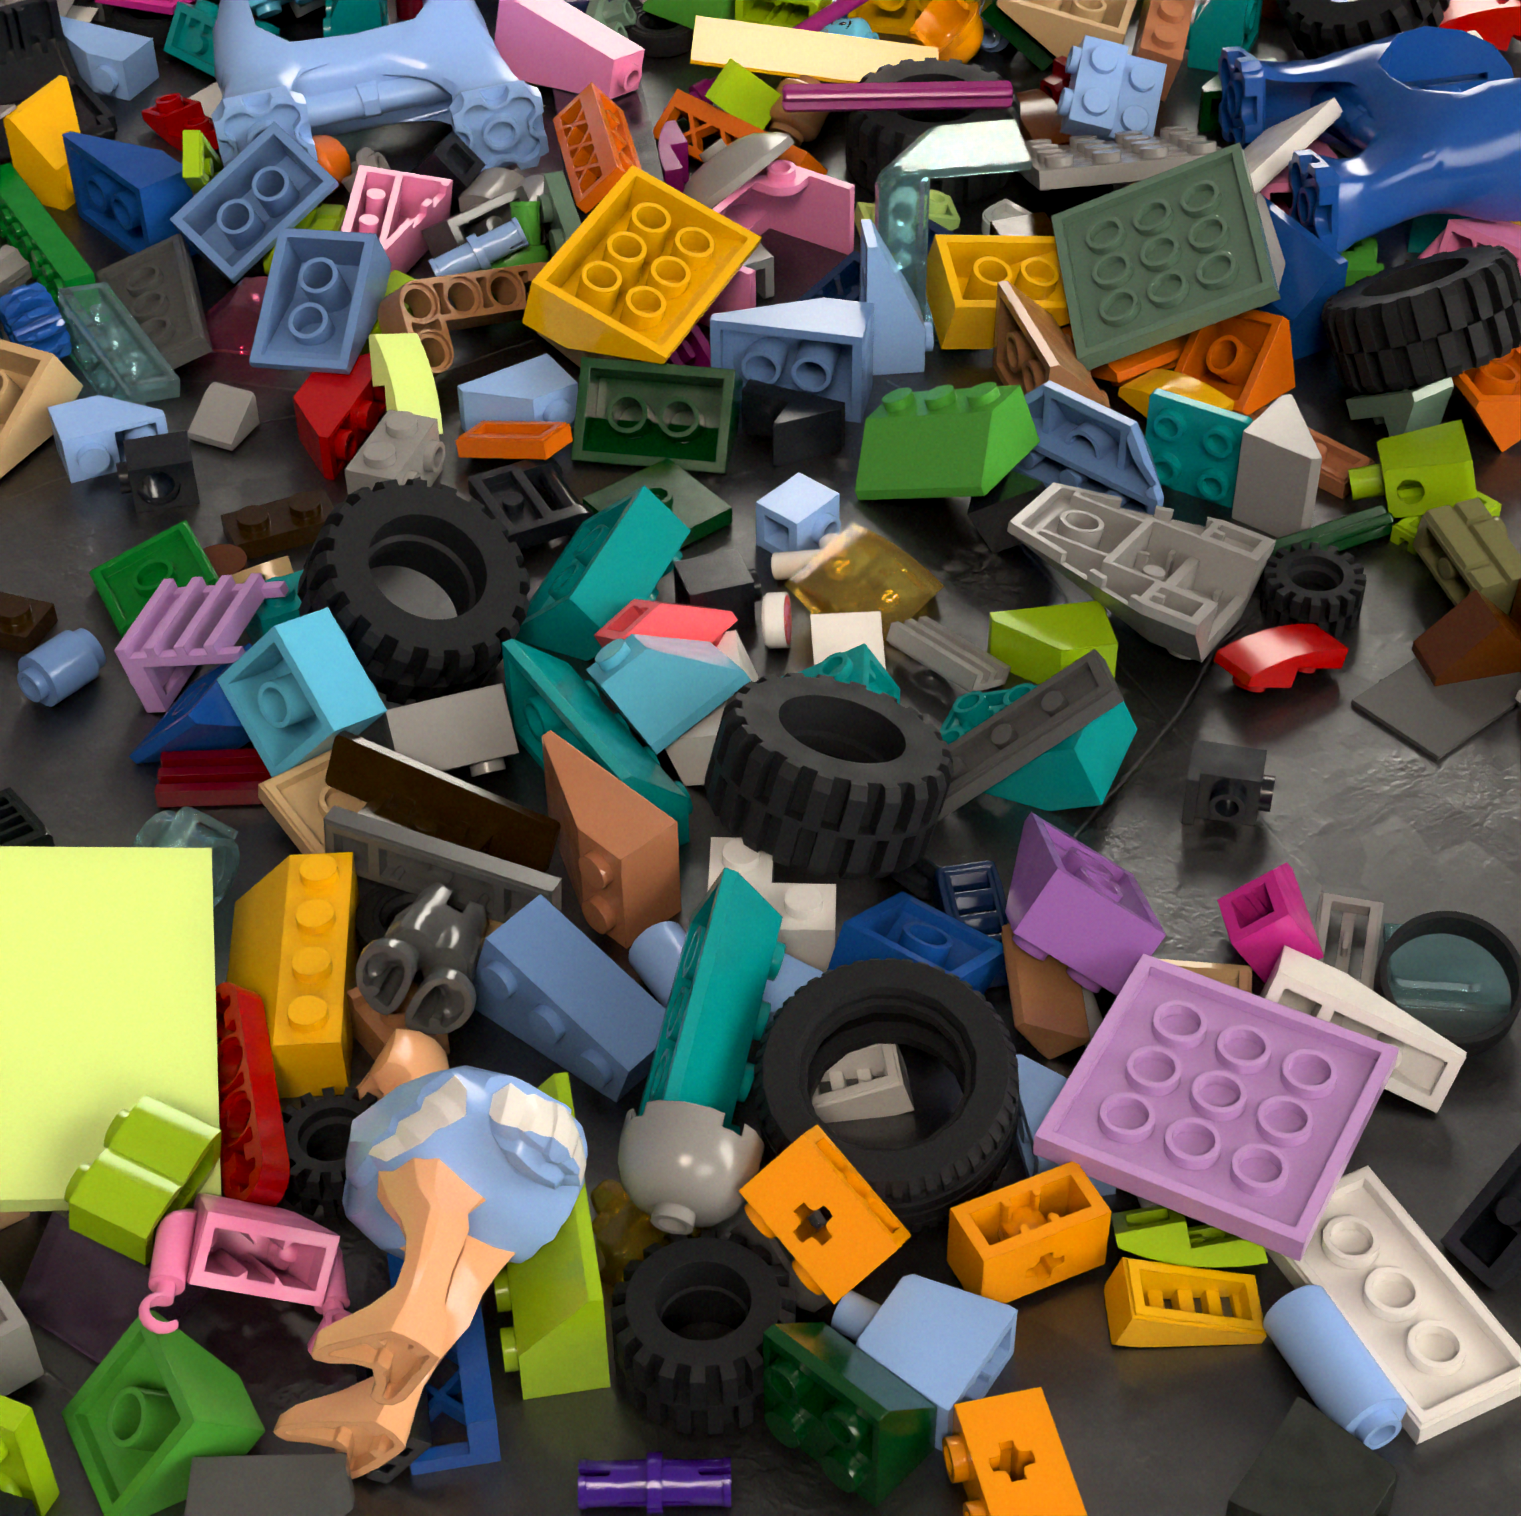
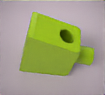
(1419, 471)

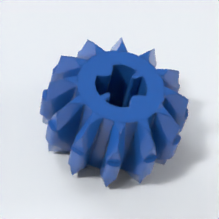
(34, 320)

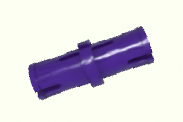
(654, 1482)

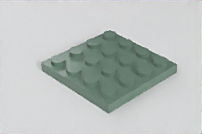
(1164, 257)

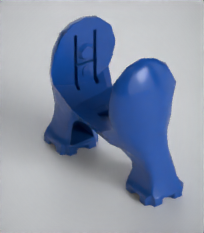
(1422, 126)

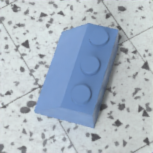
(247, 202)

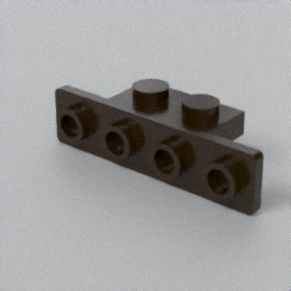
(439, 804)

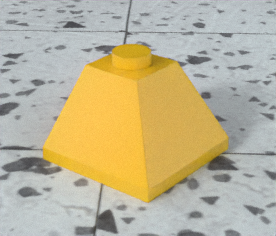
(38, 145)

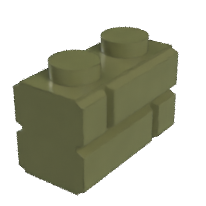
(1469, 552)

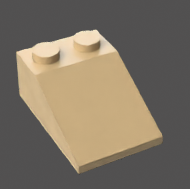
(1066, 22)
(28, 386)

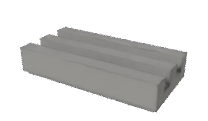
(948, 654)
(1351, 907)

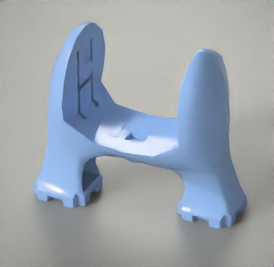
(403, 72)

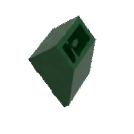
(844, 1409)

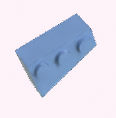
(568, 999)

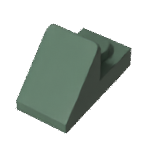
(1405, 408)

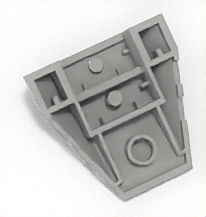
(1155, 573)

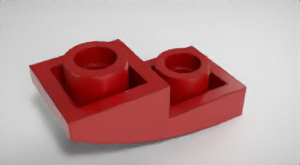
(175, 114)
(1277, 653)

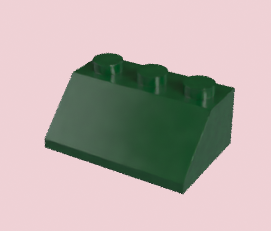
(656, 412)

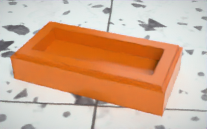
(514, 439)

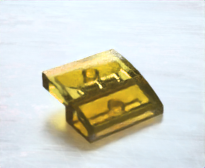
(864, 575)

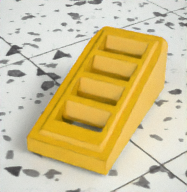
(1139, 1317)

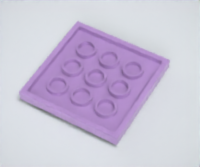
(1218, 1105)

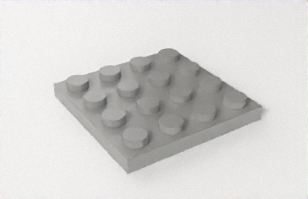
(1121, 160)

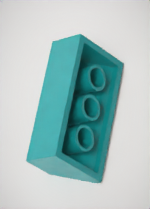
(552, 696)
(717, 1000)

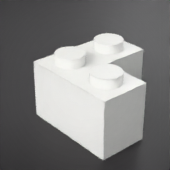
(805, 907)

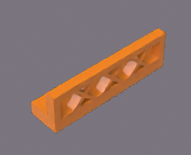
(708, 120)
(594, 145)

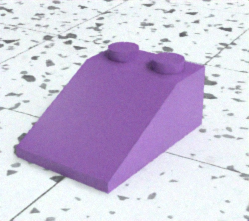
(1078, 908)

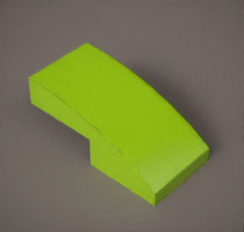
(1164, 1237)

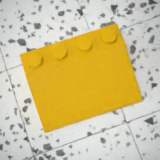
(637, 272)

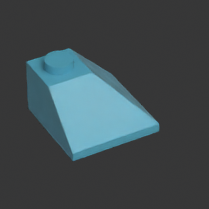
(664, 683)

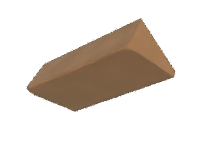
(1044, 1000)

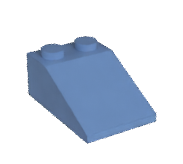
(320, 300)
(801, 346)

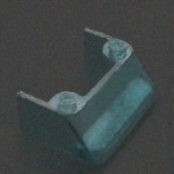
(904, 187)

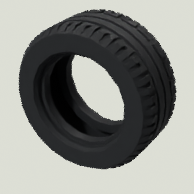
(896, 1005)

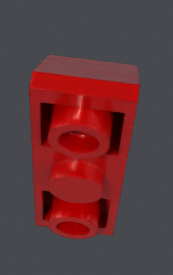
(337, 414)

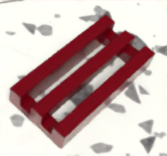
(210, 778)

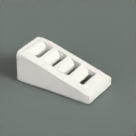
(871, 1097)

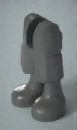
(441, 946)

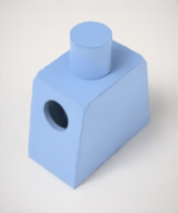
(933, 1340)

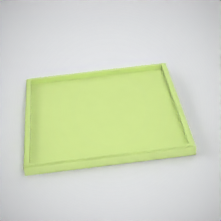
(100, 1004)

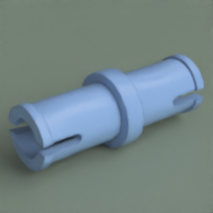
(481, 250)

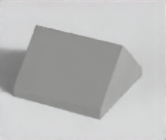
(1277, 471)

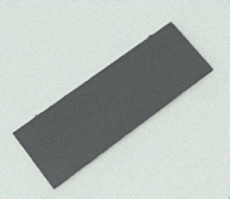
(1437, 716)

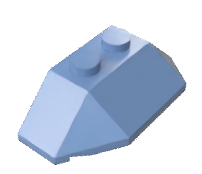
(1090, 449)

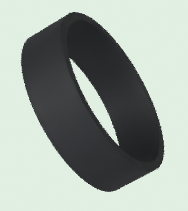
(1478, 931)

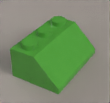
(943, 442)

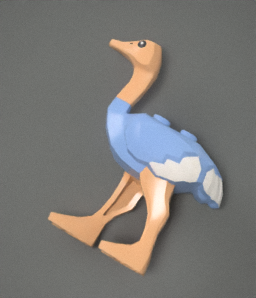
(456, 1183)

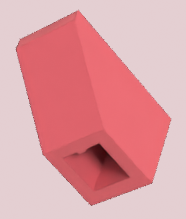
(667, 620)

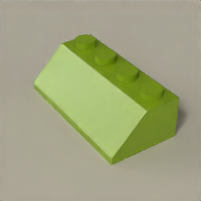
(556, 1302)

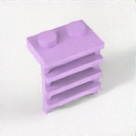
(187, 630)

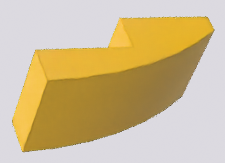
(1139, 390)

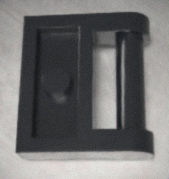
(517, 504)

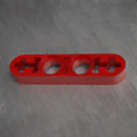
(254, 1155)

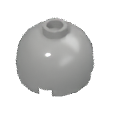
(685, 1164)

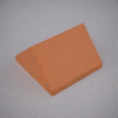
(1242, 358)
(1494, 397)

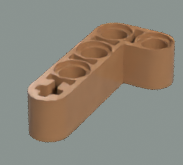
(474, 305)

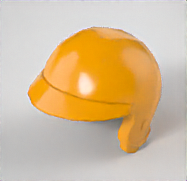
(950, 27)

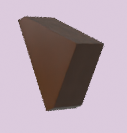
(1470, 643)

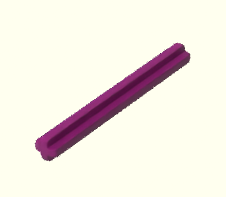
(897, 96)

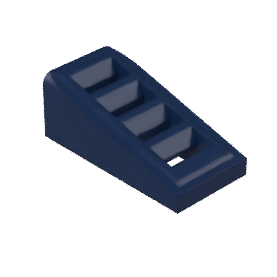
(970, 890)

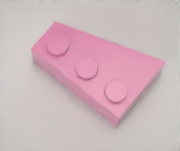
(397, 209)

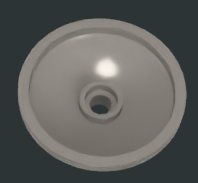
(733, 165)

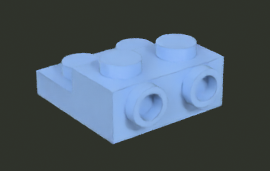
(1109, 90)

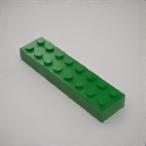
(38, 237)

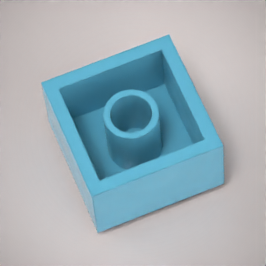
(300, 691)

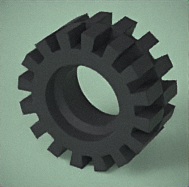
(1313, 588)
(310, 1129)

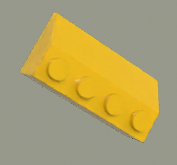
(301, 955)

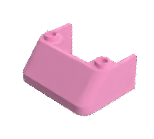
(791, 203)

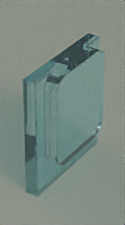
(1446, 974)

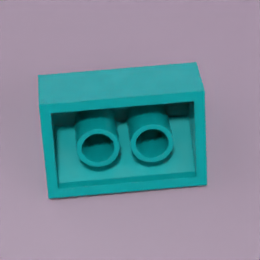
(601, 570)

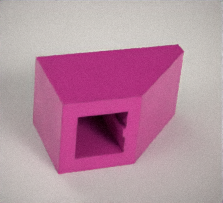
(1268, 916)

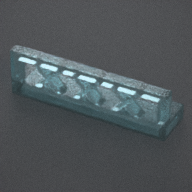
(113, 347)

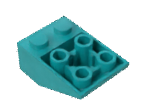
(1065, 776)

